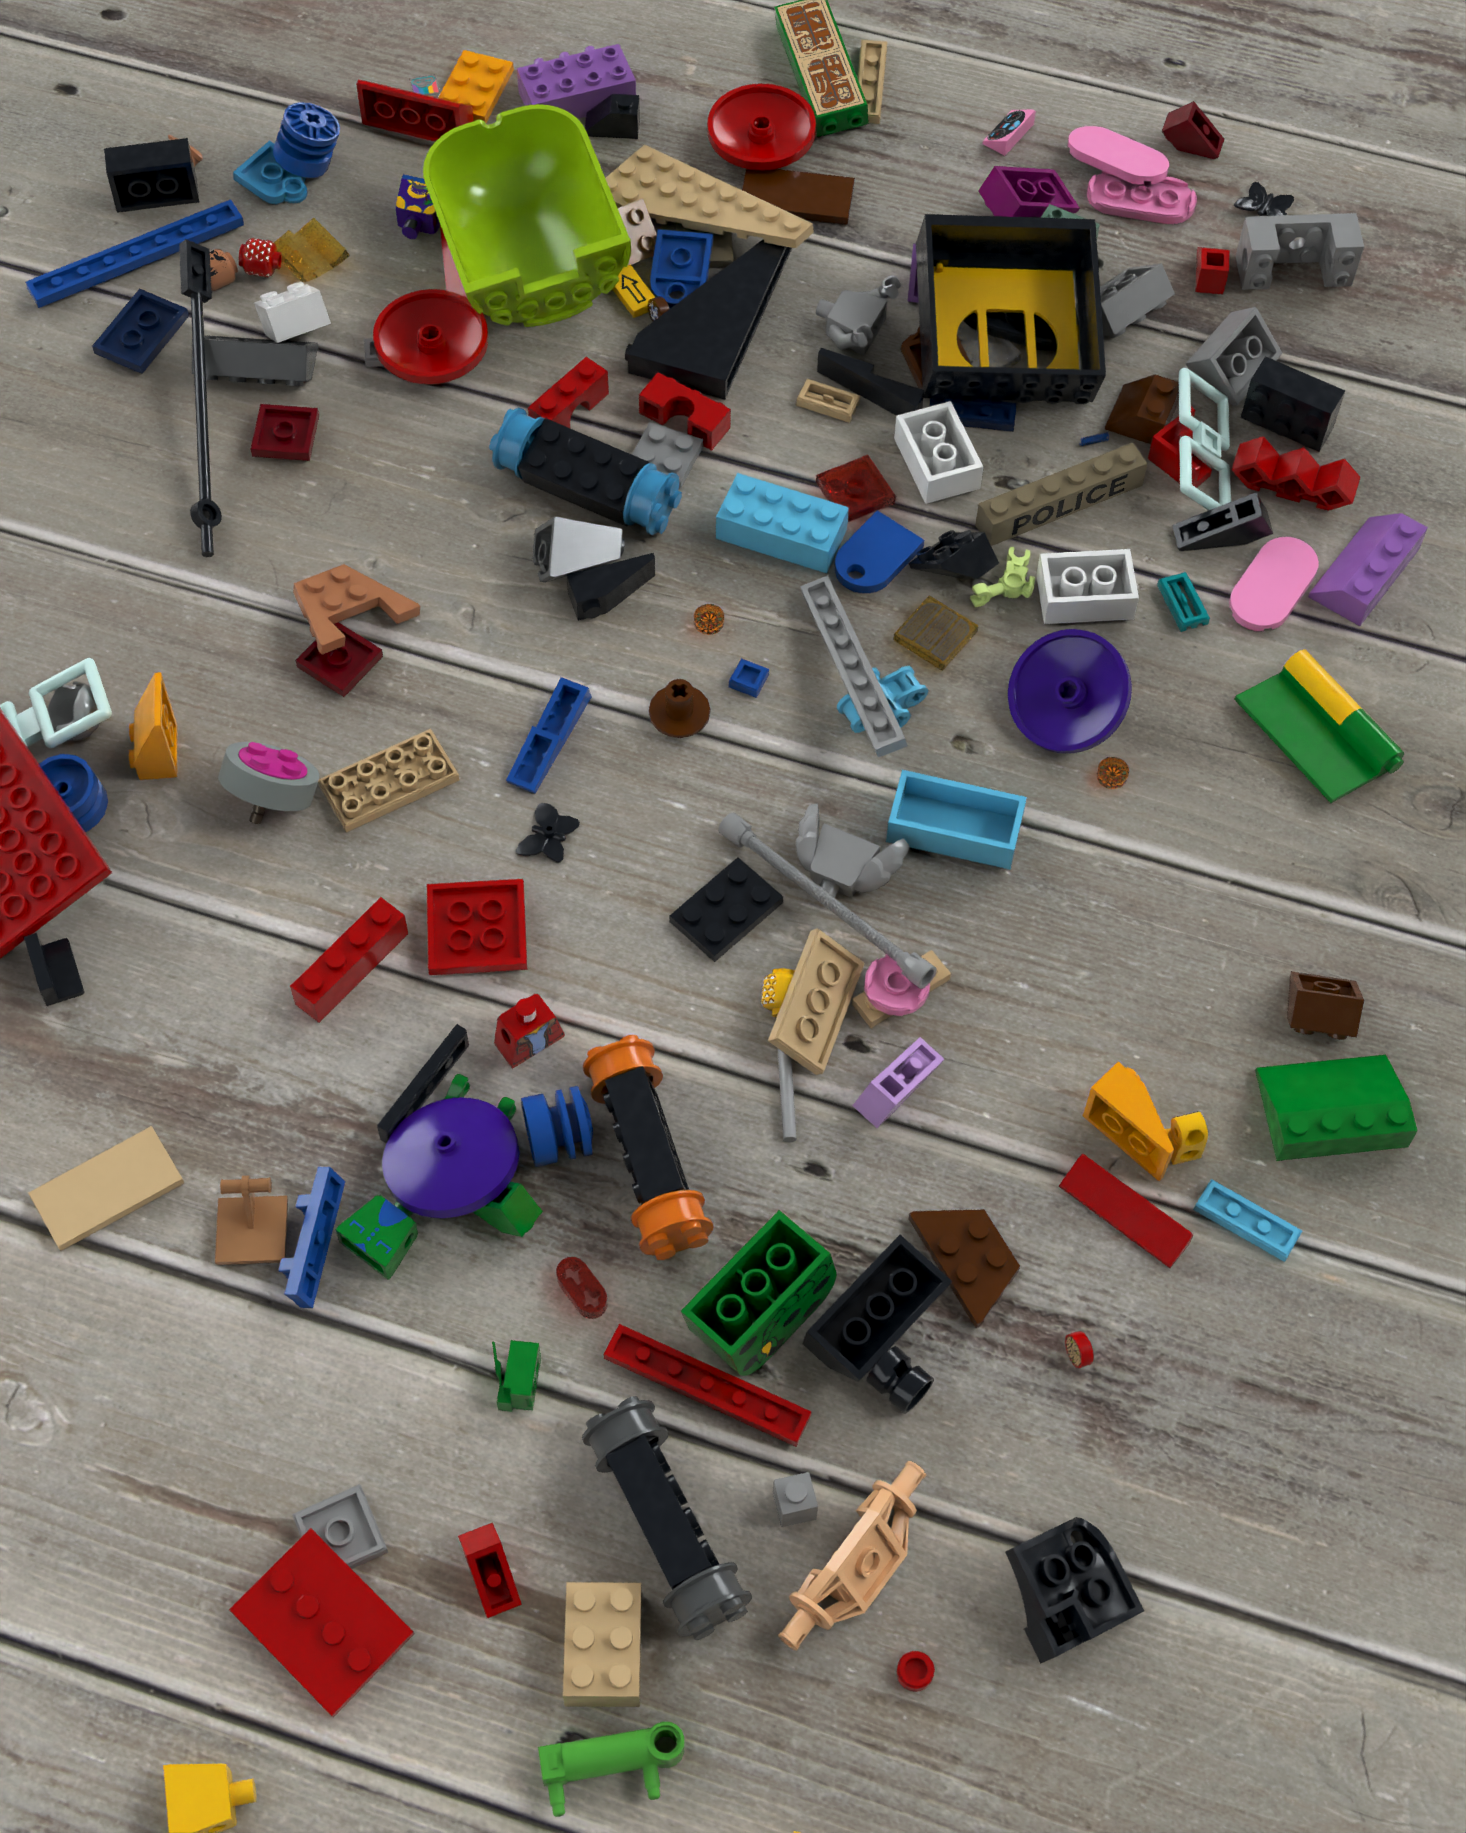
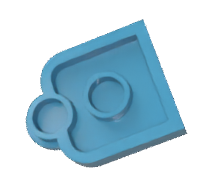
(268, 179)

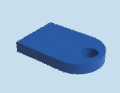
(680, 263)
(877, 552)

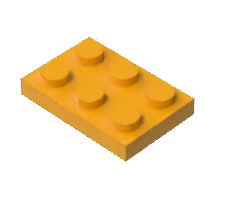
(477, 82)

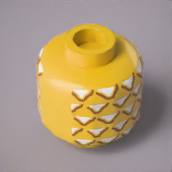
(775, 989)

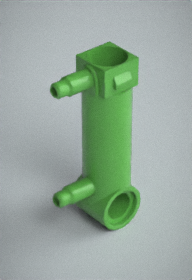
(608, 1756)

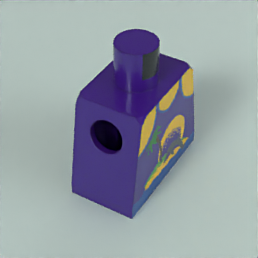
(415, 208)

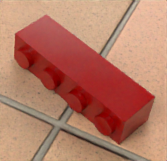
(349, 960)

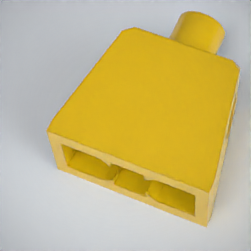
(204, 1797)

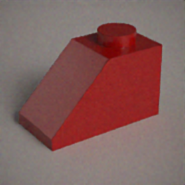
(490, 1570)

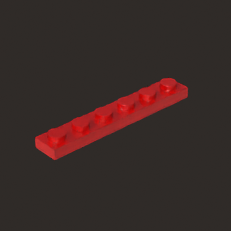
(707, 1385)

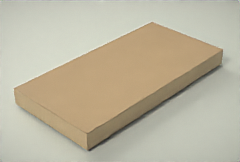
(816, 1002)
(106, 1188)

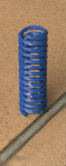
(1097, 438)

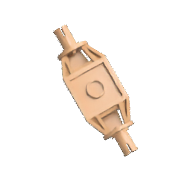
(861, 1562)

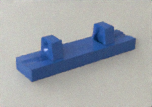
(320, 1216)

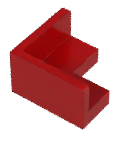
(1166, 455)

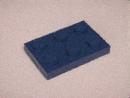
(140, 331)

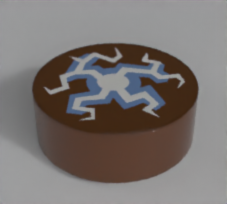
(657, 307)

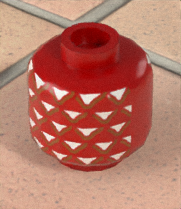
(259, 257)

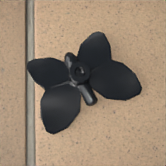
(1264, 203)
(549, 835)

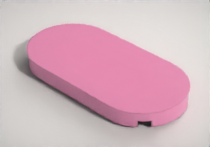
(1118, 155)
(1160, 202)
(1273, 583)

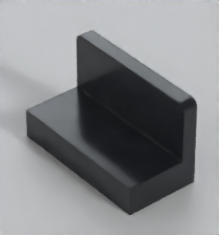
(54, 969)

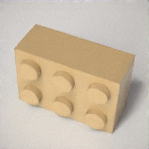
(602, 1644)

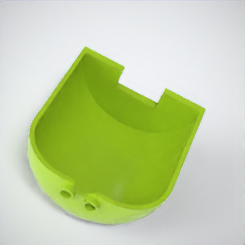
(527, 215)

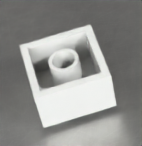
(292, 312)

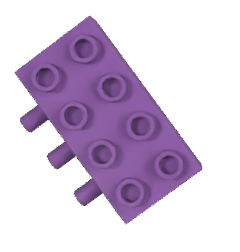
(576, 80)

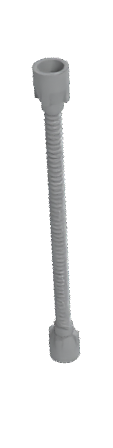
(913, 966)

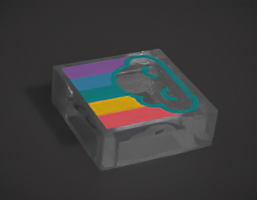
(425, 85)

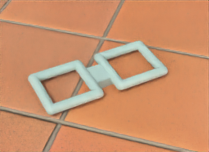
(1206, 442)
(35, 722)

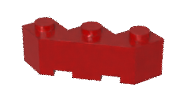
(1295, 475)

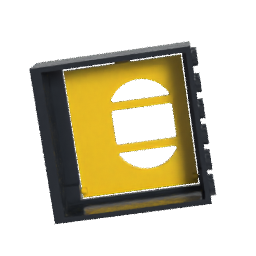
(1014, 268)

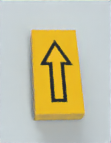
(633, 292)

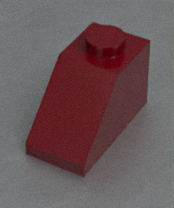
(1192, 132)

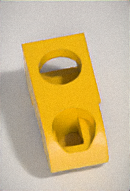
(1187, 1134)

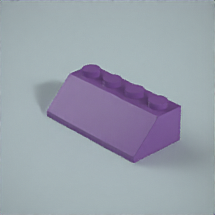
(1369, 566)

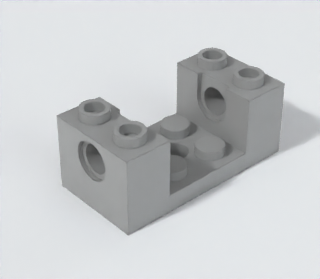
(1325, 239)

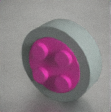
(268, 778)

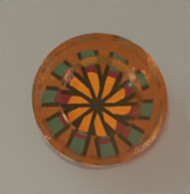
(709, 619)
(1112, 772)

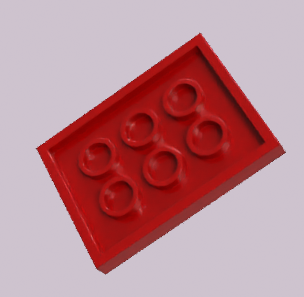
(322, 1622)

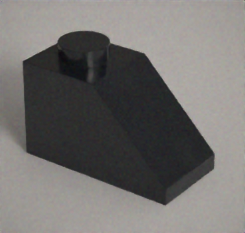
(615, 117)

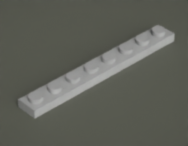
(853, 667)

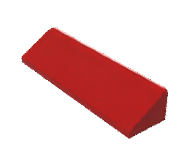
(1126, 1210)

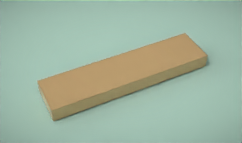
(871, 75)

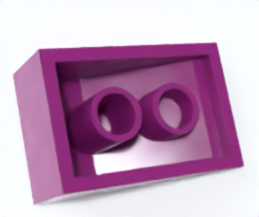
(1025, 192)

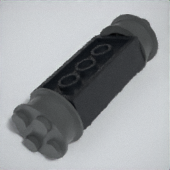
(701, 1587)

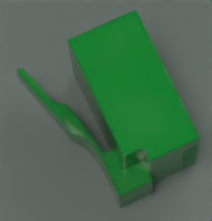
(520, 1376)

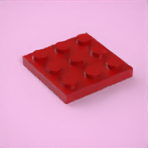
(476, 927)

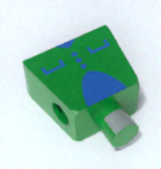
(379, 1234)

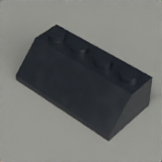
(876, 1310)

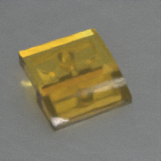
(310, 251)

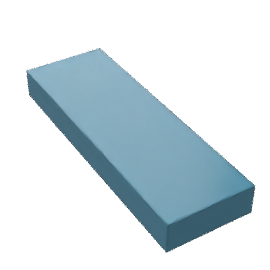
(1247, 1220)

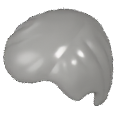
(70, 705)

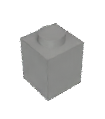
(795, 1499)

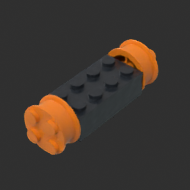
(669, 1212)

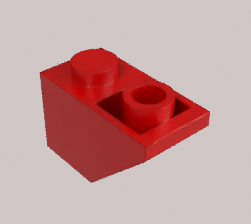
(1211, 270)

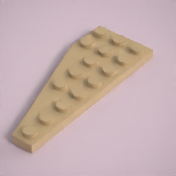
(700, 200)

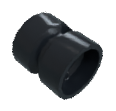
(898, 1378)

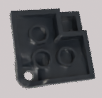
(1071, 1587)

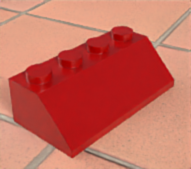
(409, 111)

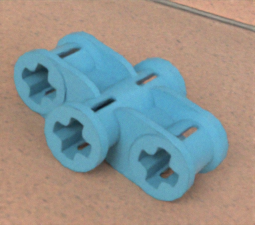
(901, 692)

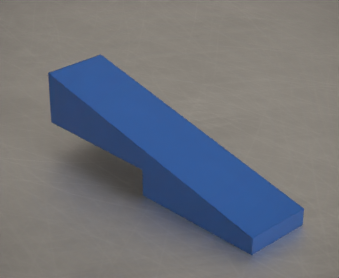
(549, 735)

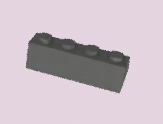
(259, 359)

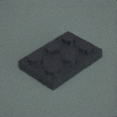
(726, 909)

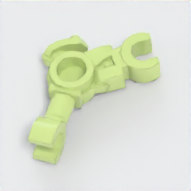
(1010, 585)

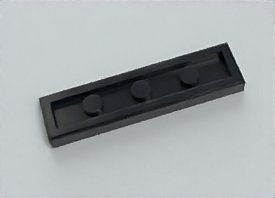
(425, 1081)

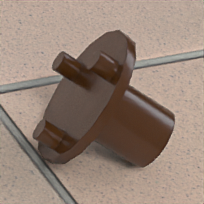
(679, 710)

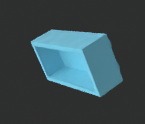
(782, 523)
(956, 819)

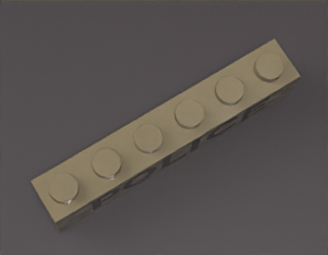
(1061, 494)

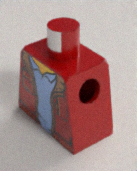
(526, 1030)

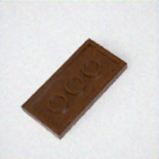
(803, 193)

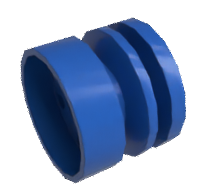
(306, 140)
(557, 1126)

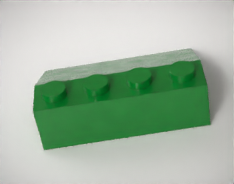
(1335, 1107)

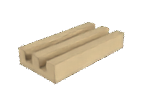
(826, 403)

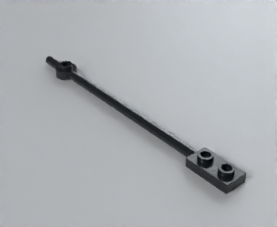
(196, 284)

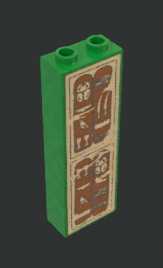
(821, 65)

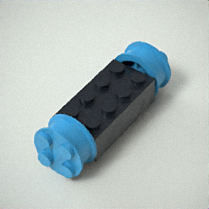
(585, 471)

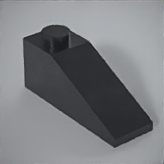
(1225, 526)
(604, 587)

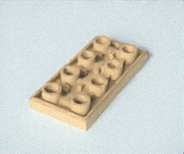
(388, 780)

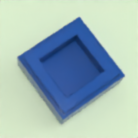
(748, 678)

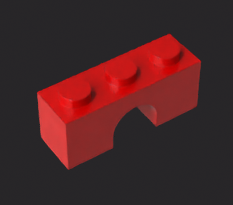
(582, 385)
(668, 398)

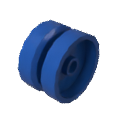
(77, 787)

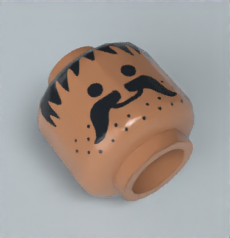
(222, 269)

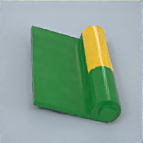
(1321, 727)

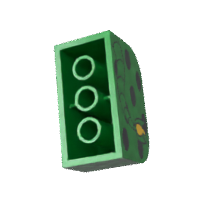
(762, 1295)

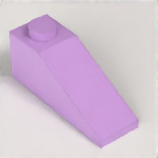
(897, 1082)

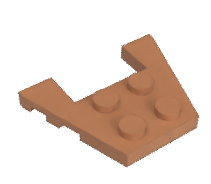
(343, 594)

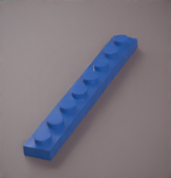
(133, 253)

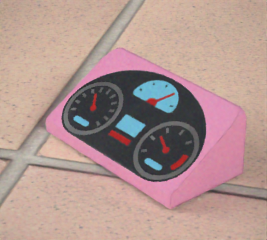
(1010, 130)

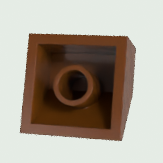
(1144, 408)
(1324, 1005)

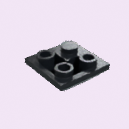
(957, 555)

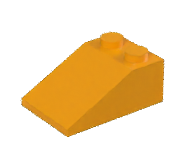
(154, 734)
(1127, 1116)

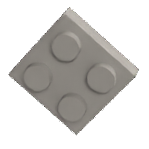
(669, 450)

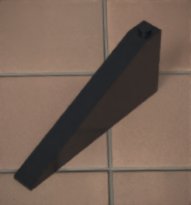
(710, 329)

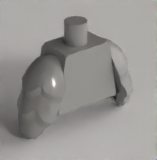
(842, 860)

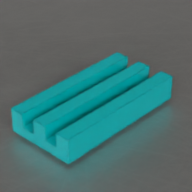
(1181, 621)

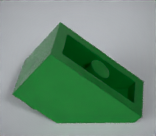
(511, 1211)

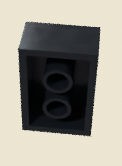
(151, 175)
(1292, 403)

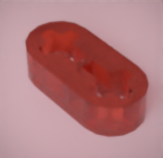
(588, 1283)

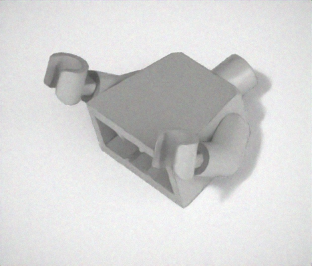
(857, 315)

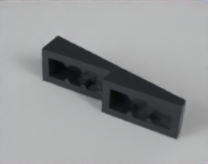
(860, 379)

